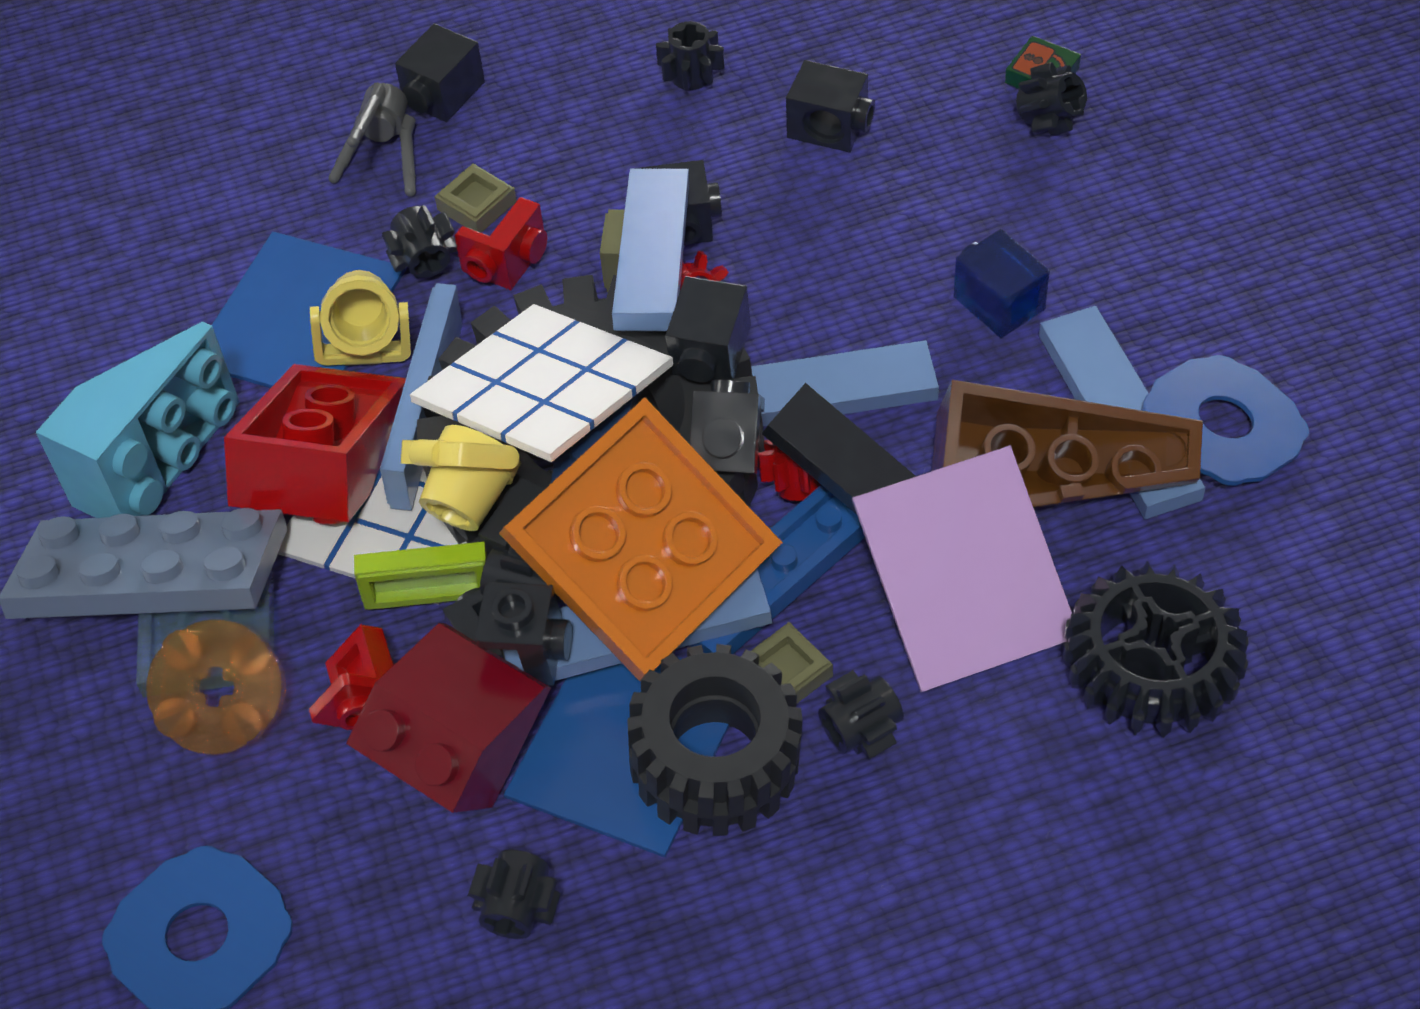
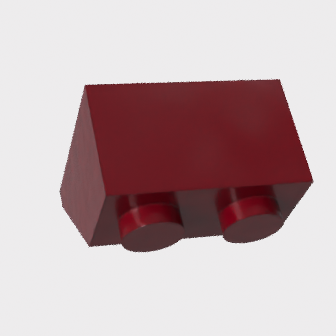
(449, 719)

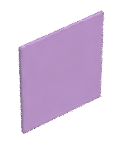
(964, 567)

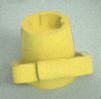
(359, 321)
(464, 475)

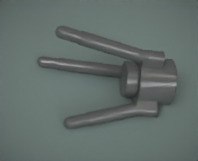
(380, 119)

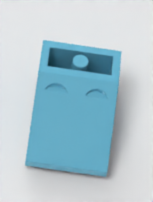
(139, 424)

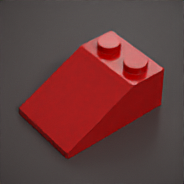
(312, 443)

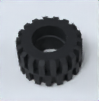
(707, 691)

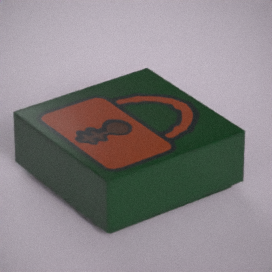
(1036, 53)

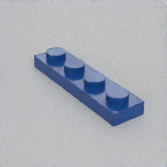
(813, 540)

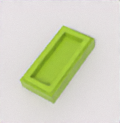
(419, 574)

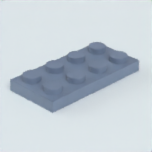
(145, 564)

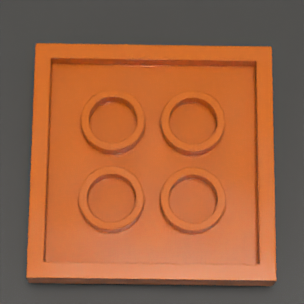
(641, 538)

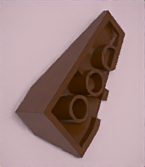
(1066, 444)

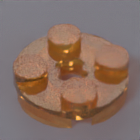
(184, 711)

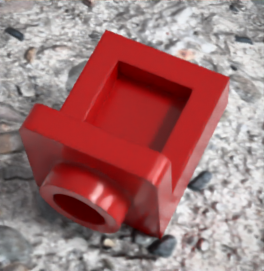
(508, 250)
(352, 676)

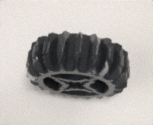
(1144, 669)

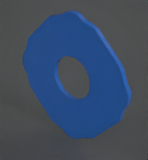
(1275, 420)
(201, 877)

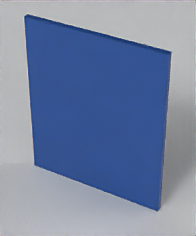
(268, 314)
(582, 763)

